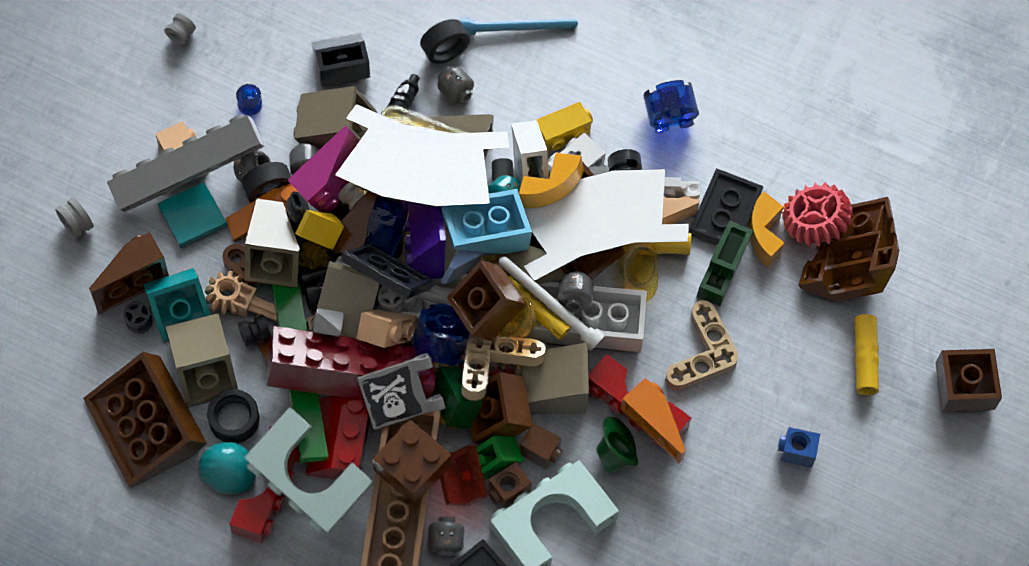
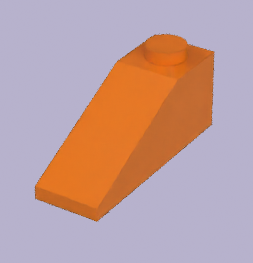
(240, 220)
(651, 412)

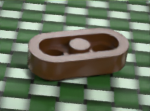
(237, 251)

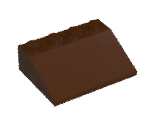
(144, 419)

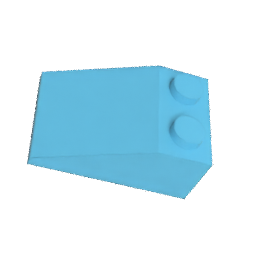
(489, 227)

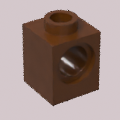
(514, 475)

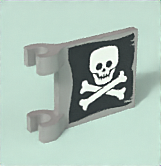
(398, 393)

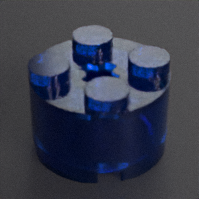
(671, 105)
(440, 334)

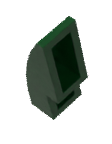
(724, 263)

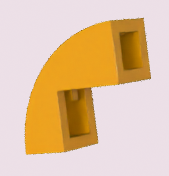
(564, 177)
(765, 215)

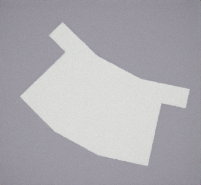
(419, 162)
(602, 215)

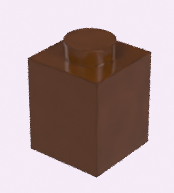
(541, 446)

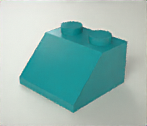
(176, 300)

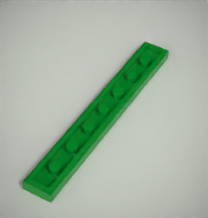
(291, 314)

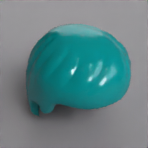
(226, 469)

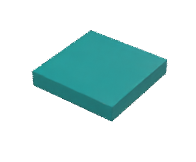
(192, 214)

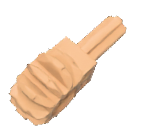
(241, 301)

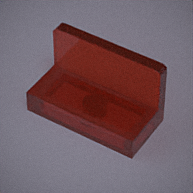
(464, 480)

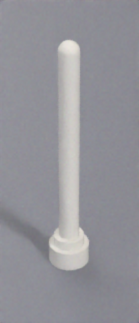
(589, 335)

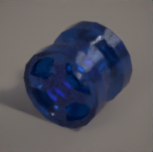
(246, 105)

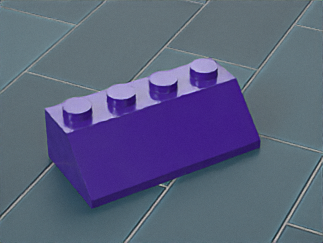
(425, 238)

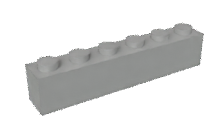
(185, 163)

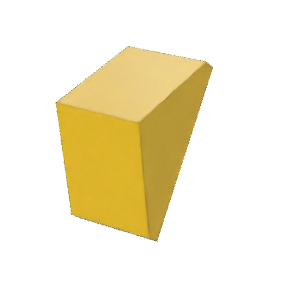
(320, 228)

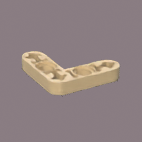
(714, 350)
(486, 355)

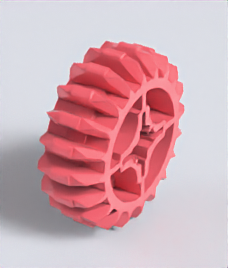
(810, 214)

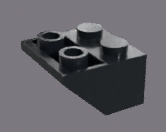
(341, 59)

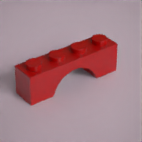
(608, 383)
(254, 515)

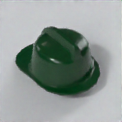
(617, 446)

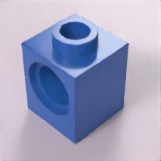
(809, 442)

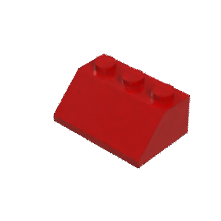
(346, 434)

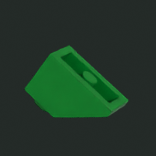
(498, 454)

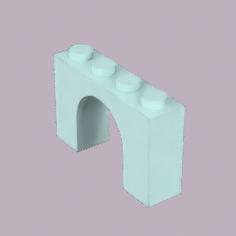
(271, 460)
(571, 487)

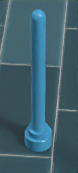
(473, 27)

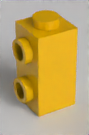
(565, 125)

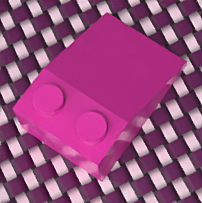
(317, 176)

